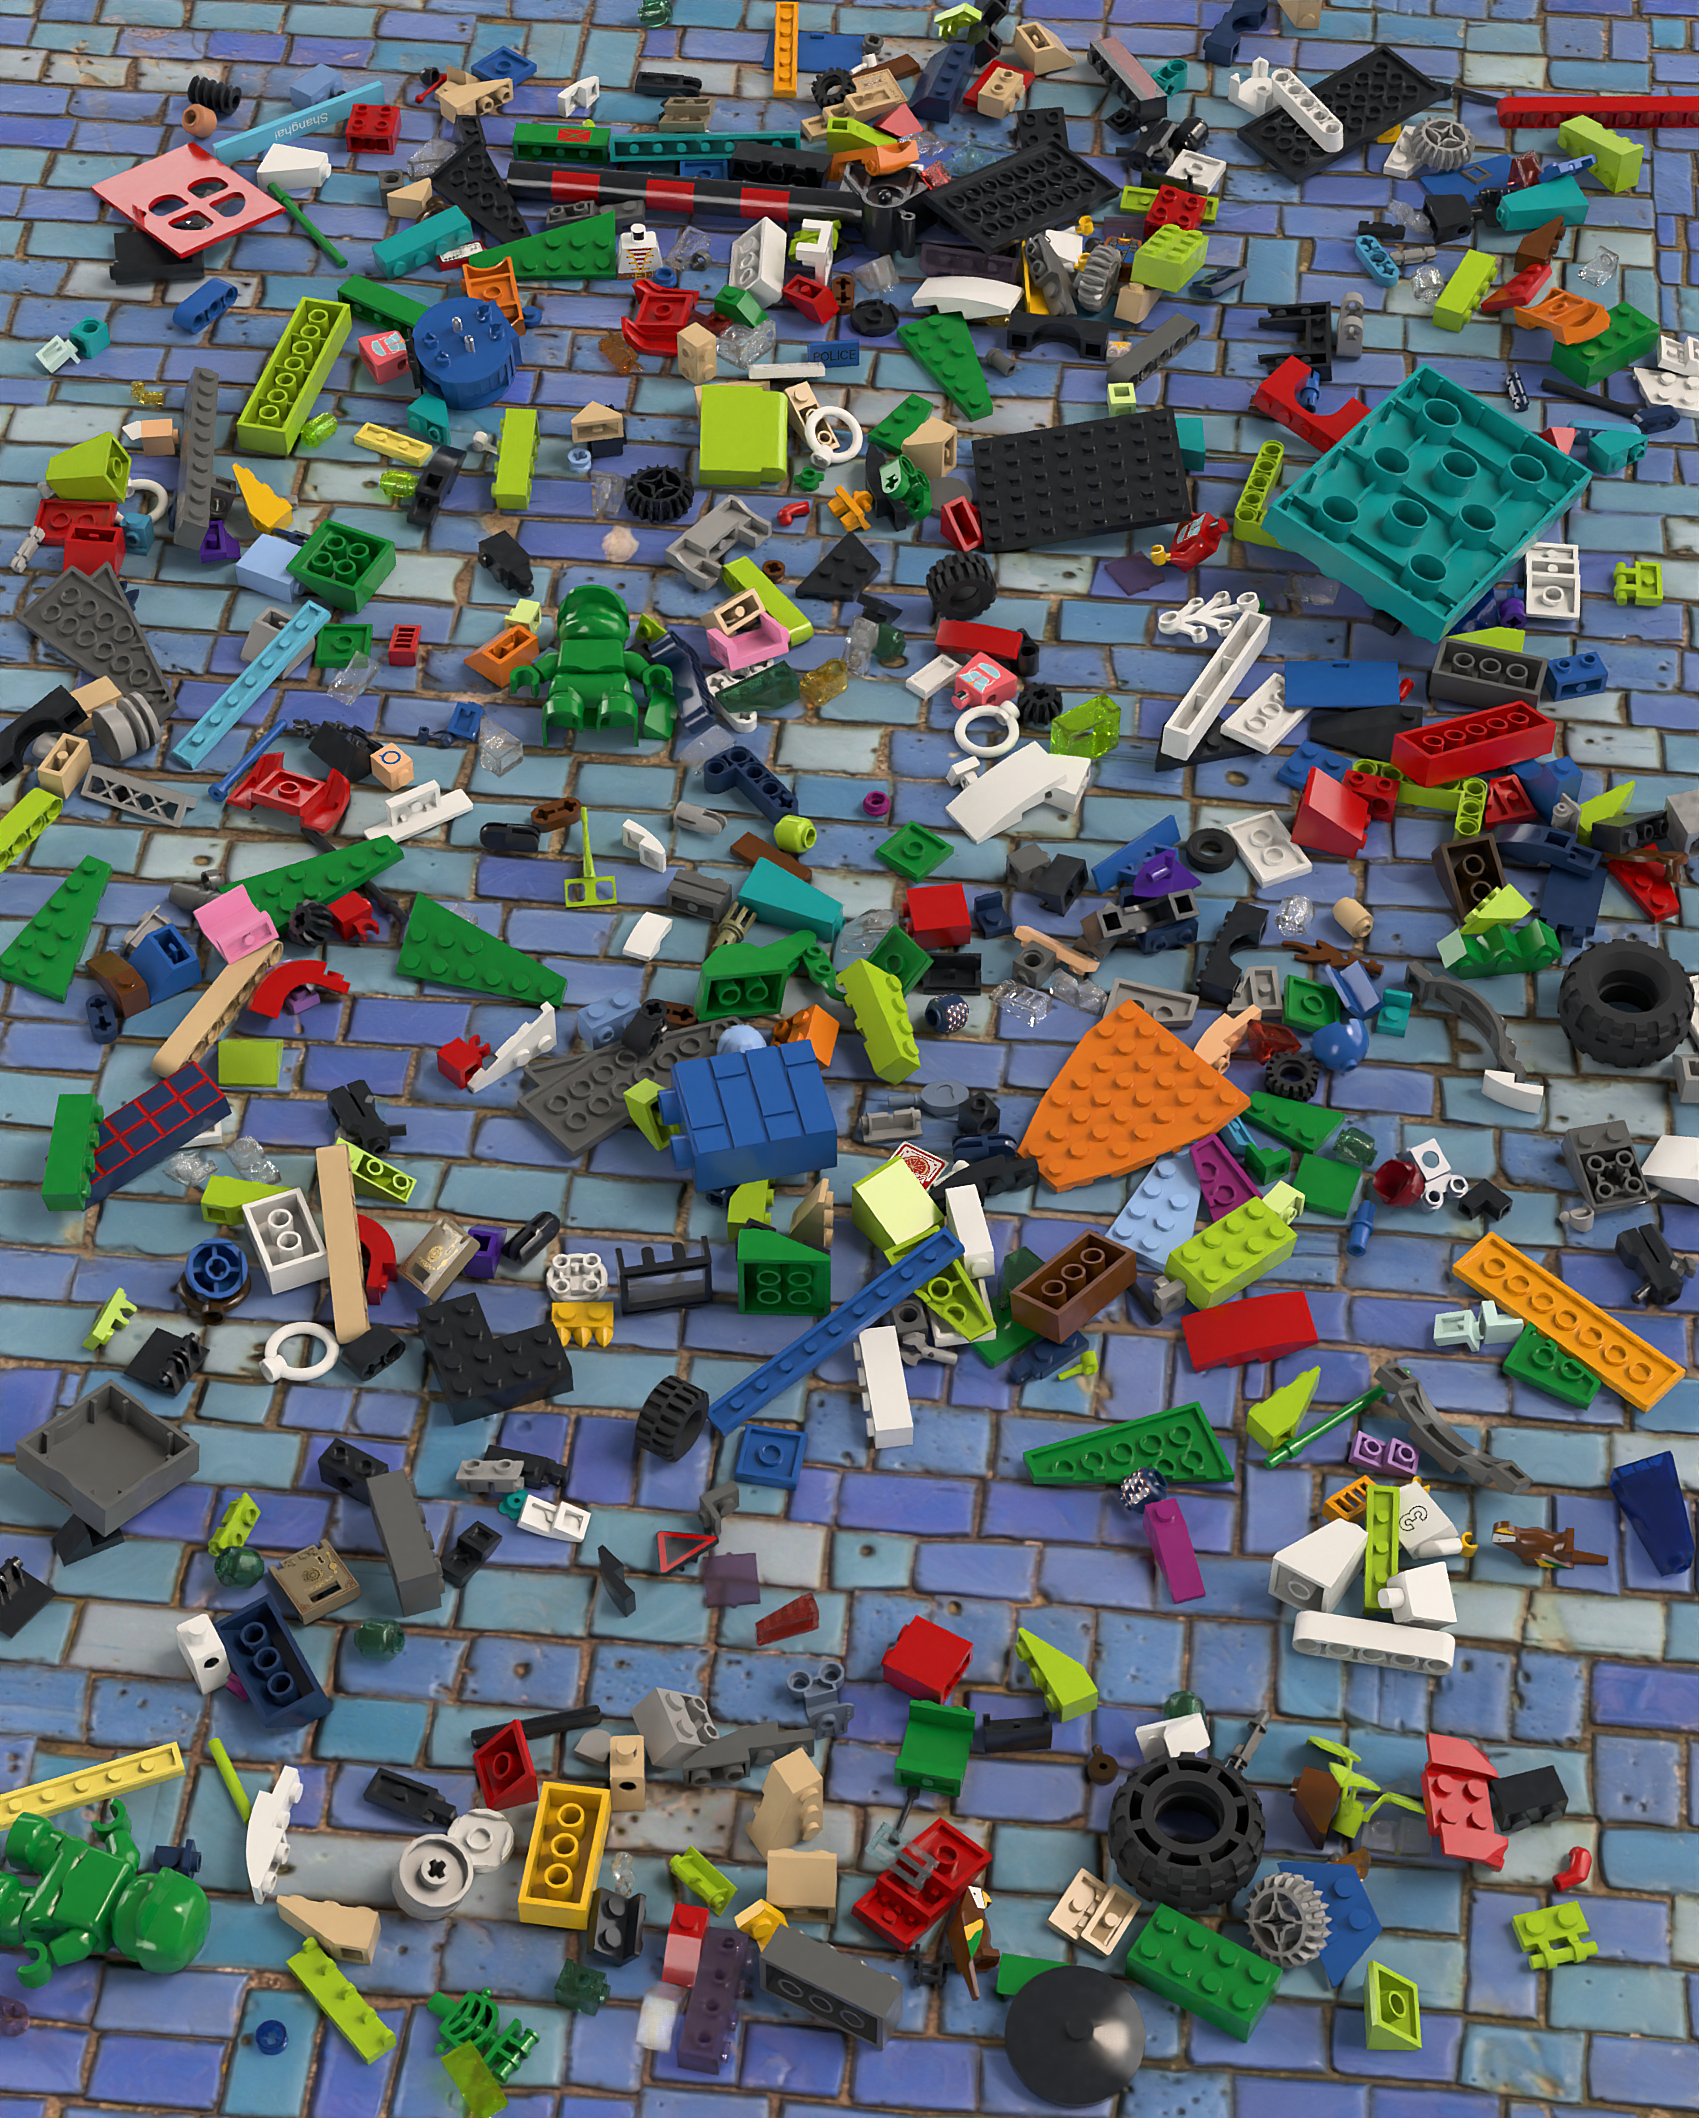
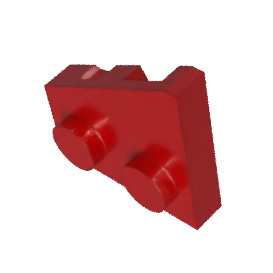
(1507, 803)

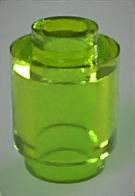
(319, 429)
(399, 483)

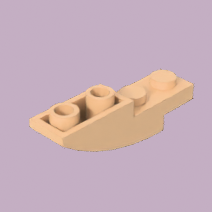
(1224, 1038)

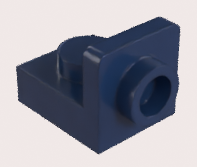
(991, 915)
(180, 1859)

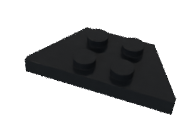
(842, 572)
(1211, 748)

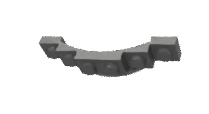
(1471, 1007)
(1440, 1440)

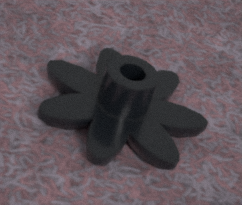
(307, 728)

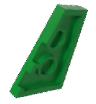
(901, 424)
(1292, 1121)
(1546, 1368)

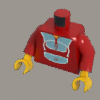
(1192, 542)

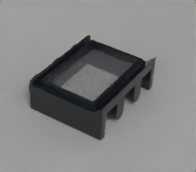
(665, 1284)

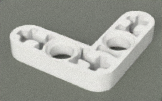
(723, 680)

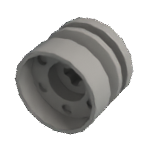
(126, 726)

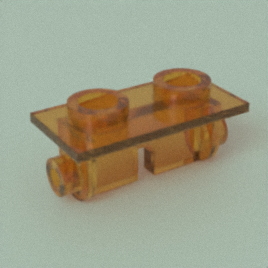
(624, 358)

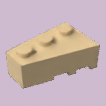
(790, 1804)

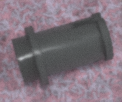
(996, 358)

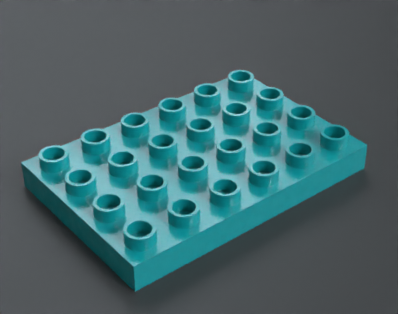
(1427, 502)

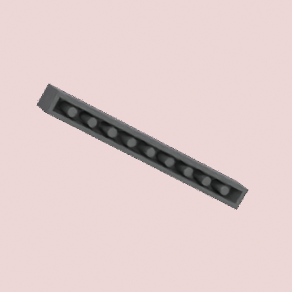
(196, 459)

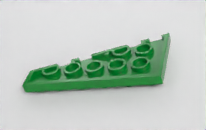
(948, 355)
(317, 878)
(461, 955)

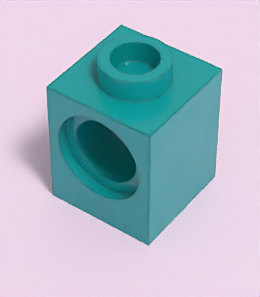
(90, 336)

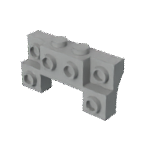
(712, 537)

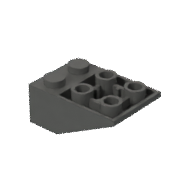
(1605, 1164)

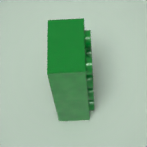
(1626, 340)
(1203, 1972)

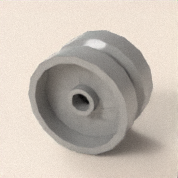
(451, 1872)

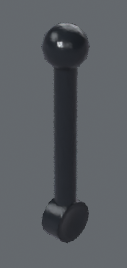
(913, 1793)

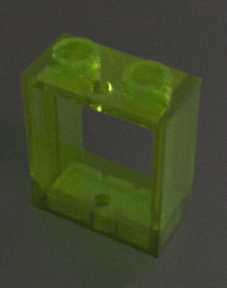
(1098, 713)

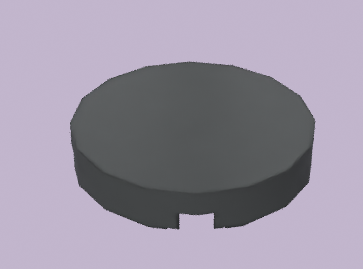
(945, 490)

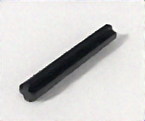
(544, 1724)

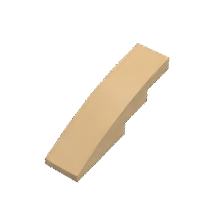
(859, 106)

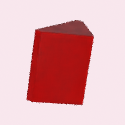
(506, 1769)

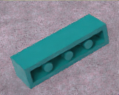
(422, 242)

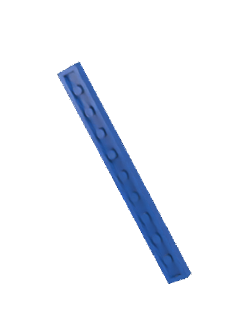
(834, 1331)

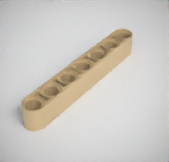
(215, 1010)
(342, 1242)

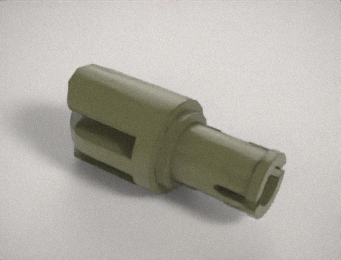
(732, 931)

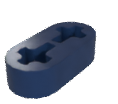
(1656, 419)
(106, 1018)

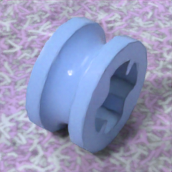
(579, 460)

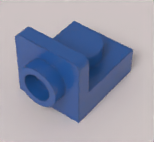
(466, 720)

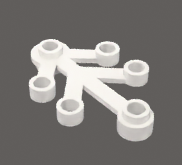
(1207, 615)

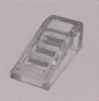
(689, 235)
(1029, 1014)

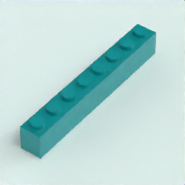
(694, 144)

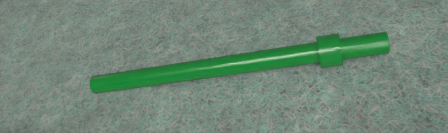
(285, 200)
(1293, 1446)

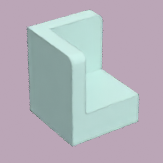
(1500, 1327)

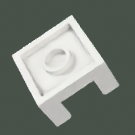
(1255, 93)
(819, 254)

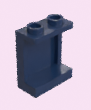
(1160, 938)

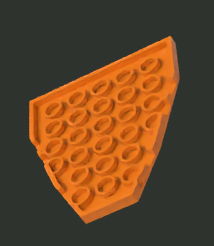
(1125, 1101)

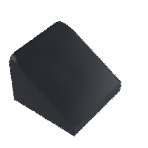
(842, 251)

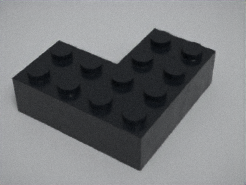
(485, 1373)

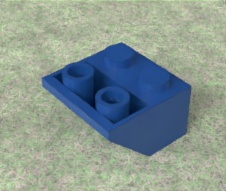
(166, 963)

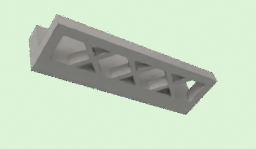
(145, 787)

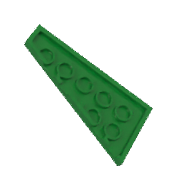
(564, 253)
(56, 937)
(1172, 1441)

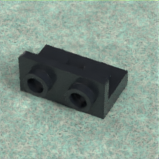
(616, 1927)

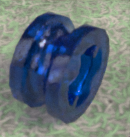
(264, 2029)

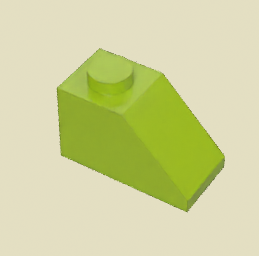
(644, 1110)

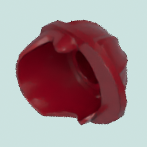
(1399, 1183)

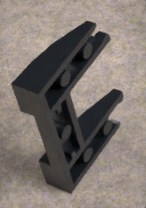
(1307, 318)

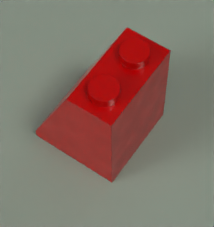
(1330, 816)

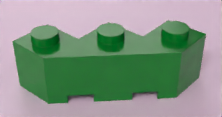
(1499, 951)

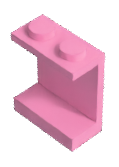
(235, 924)

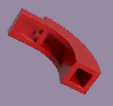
(277, 983)
(380, 1253)

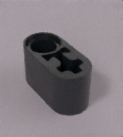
(373, 1352)

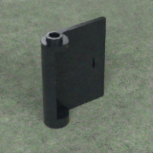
(144, 259)

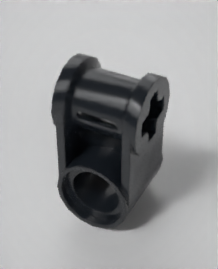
(1028, 656)
(646, 1027)

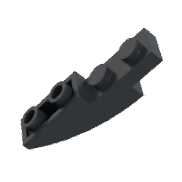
(435, 485)
(882, 504)
(990, 1178)

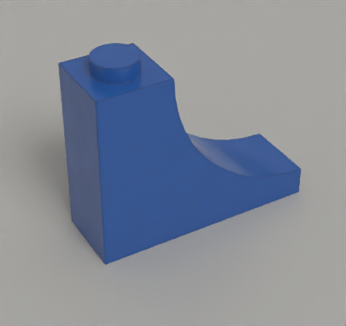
(1547, 784)

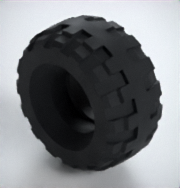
(1631, 975)
(1178, 1871)

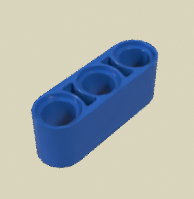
(205, 305)

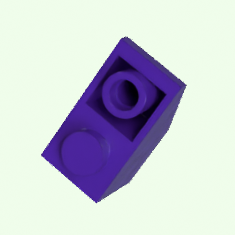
(486, 1259)

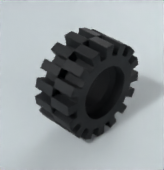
(829, 80)
(1296, 1066)

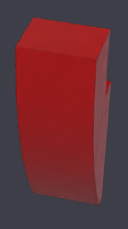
(973, 637)

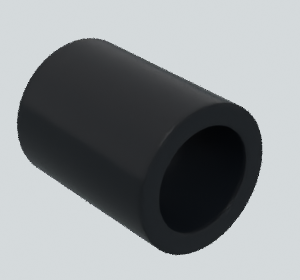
(1386, 622)

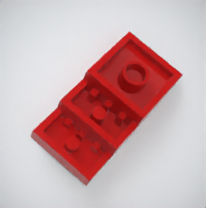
(1249, 1330)
(905, 1913)

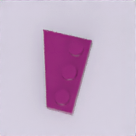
(1220, 1178)

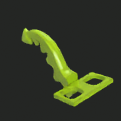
(589, 877)

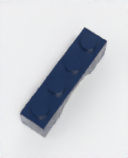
(1224, 42)

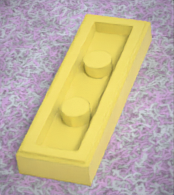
(393, 444)

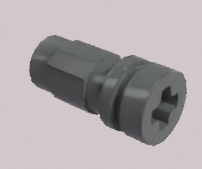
(190, 897)

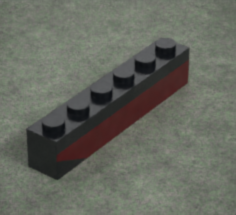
(1128, 79)

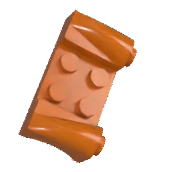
(877, 159)
(496, 284)
(1566, 315)

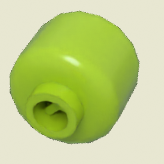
(795, 834)

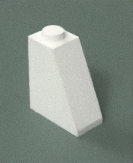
(293, 168)
(969, 1226)

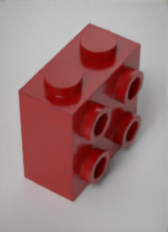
(373, 129)
(1175, 208)
(937, 916)
(927, 1661)

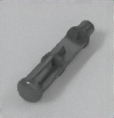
(1243, 1753)

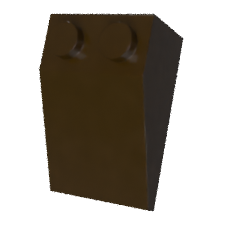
(1468, 871)

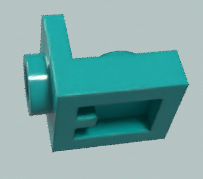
(1395, 1014)

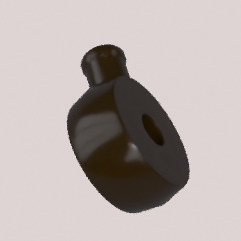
(1099, 1762)

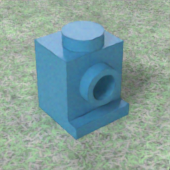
(138, 533)

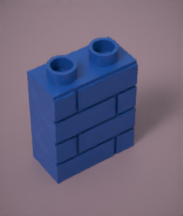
(749, 1116)

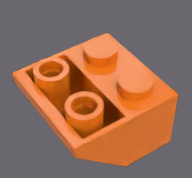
(504, 653)
(809, 1024)

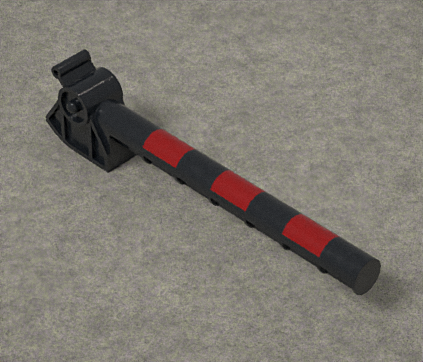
(881, 208)

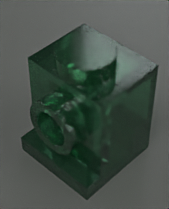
(581, 1998)

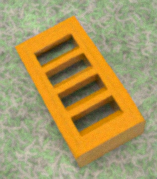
(1332, 1506)

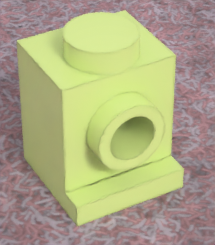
(1121, 399)
(525, 614)
(1285, 1202)

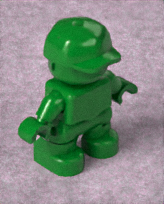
(591, 666)
(95, 1900)

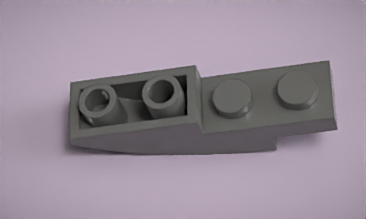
(625, 213)
(1051, 276)
(733, 1754)

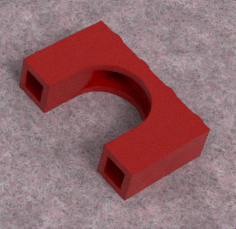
(1278, 400)

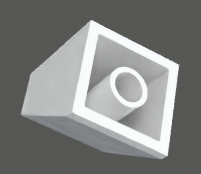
(1319, 1567)

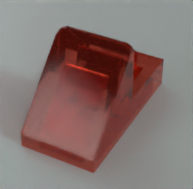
(1525, 170)
(1268, 1038)

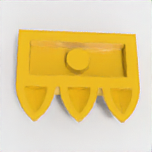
(583, 1320)

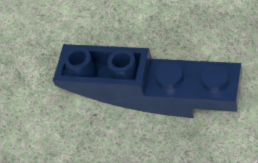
(1555, 846)

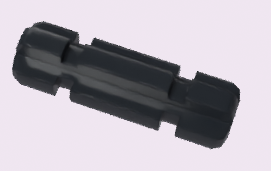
(1380, 229)

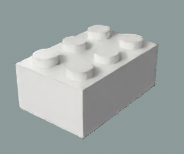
(286, 1240)

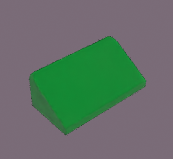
(660, 715)
(1018, 1970)

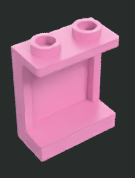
(749, 647)

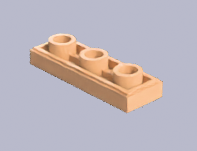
(1077, 961)

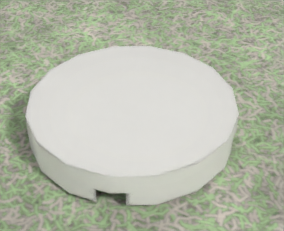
(485, 1837)

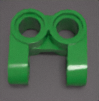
(909, 484)

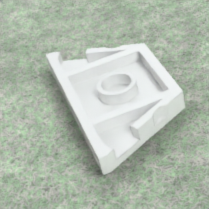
(1669, 389)

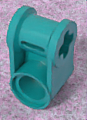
(1171, 77)

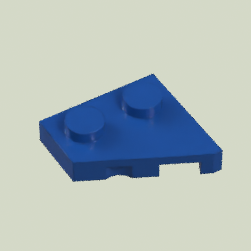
(1570, 167)

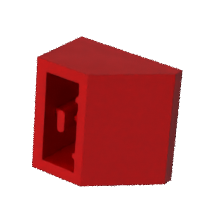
(92, 545)

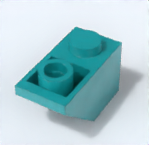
(430, 418)
(1616, 450)

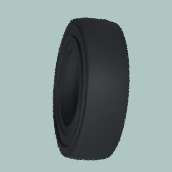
(1207, 863)

